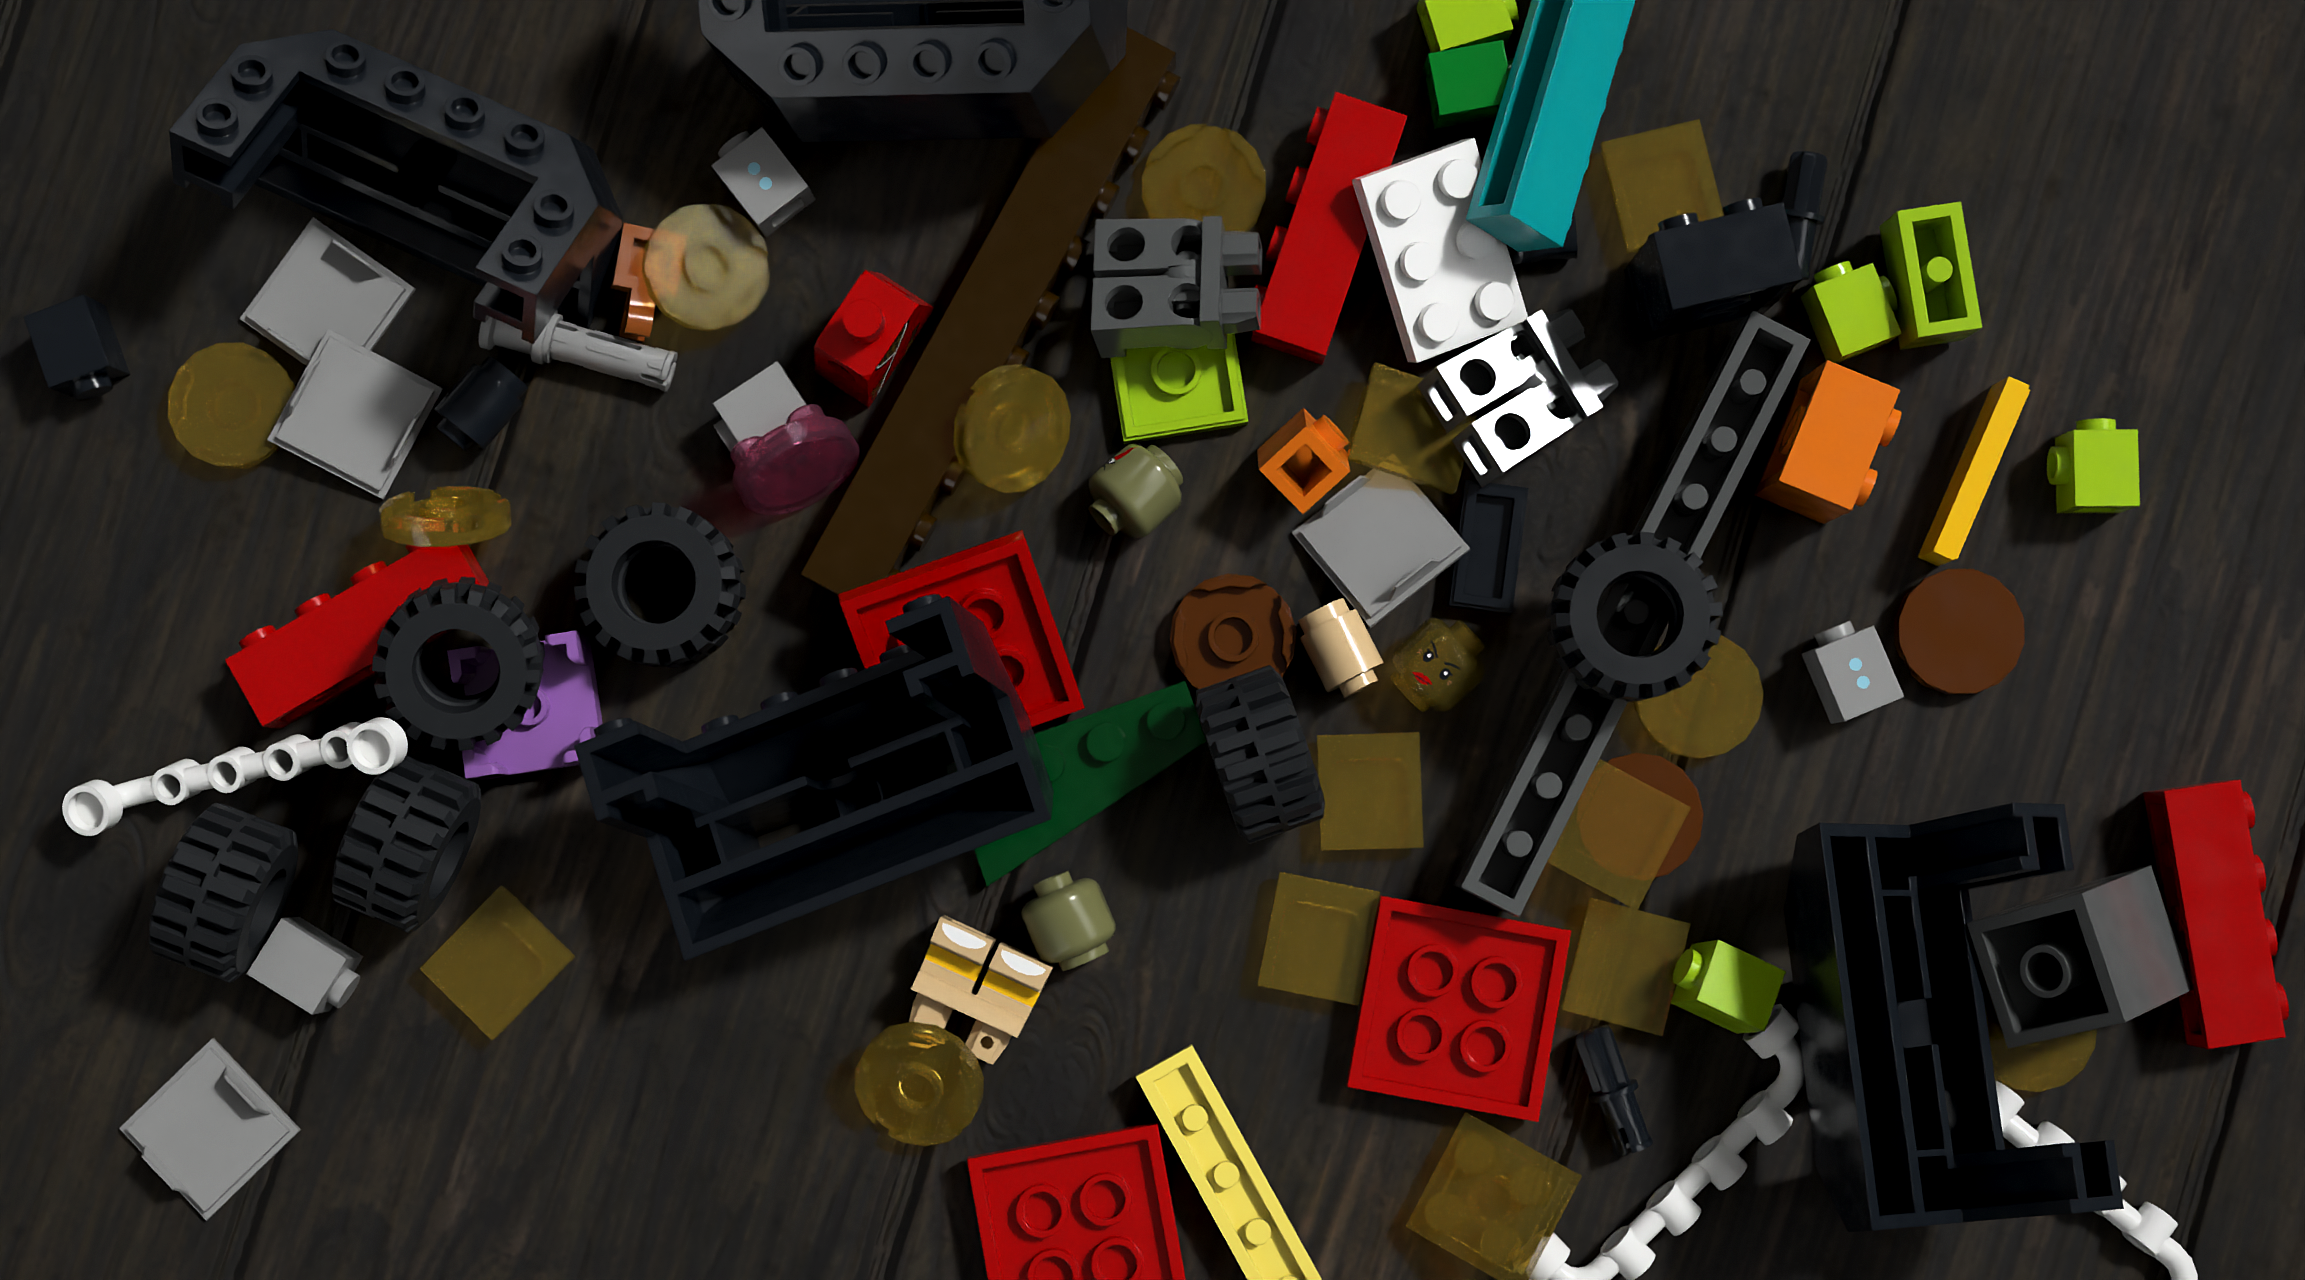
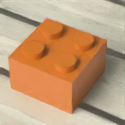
(1829, 443)

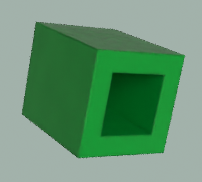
(1466, 83)

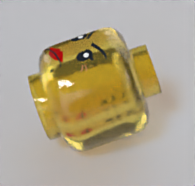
(1438, 664)

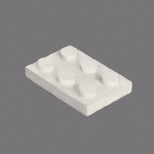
(1438, 269)

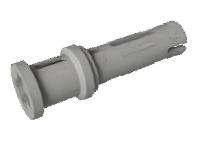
(587, 349)

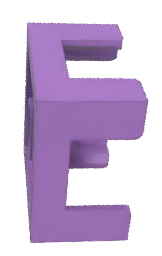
(560, 717)

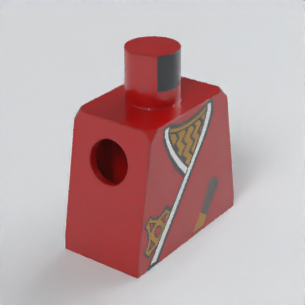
(869, 335)

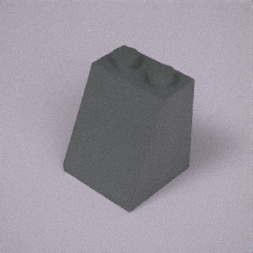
(2080, 958)

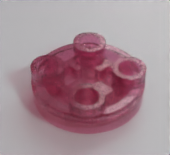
(794, 462)

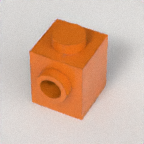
(1305, 459)

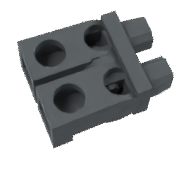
(1171, 284)
(1537, 378)

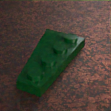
(1098, 763)

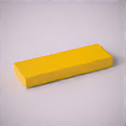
(1974, 471)

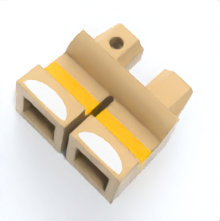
(949, 981)

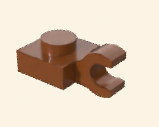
(628, 277)

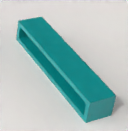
(1548, 121)

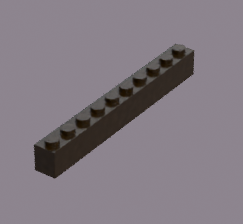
(991, 319)

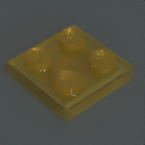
(1493, 1200)

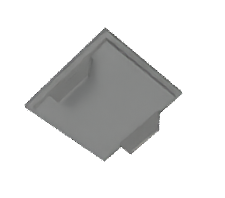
(326, 286)
(355, 414)
(1380, 542)
(209, 1129)

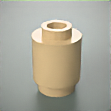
(1340, 648)

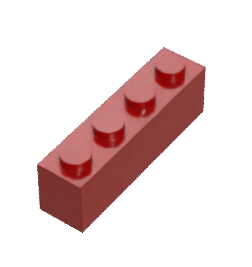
(1327, 228)
(336, 637)
(2217, 912)

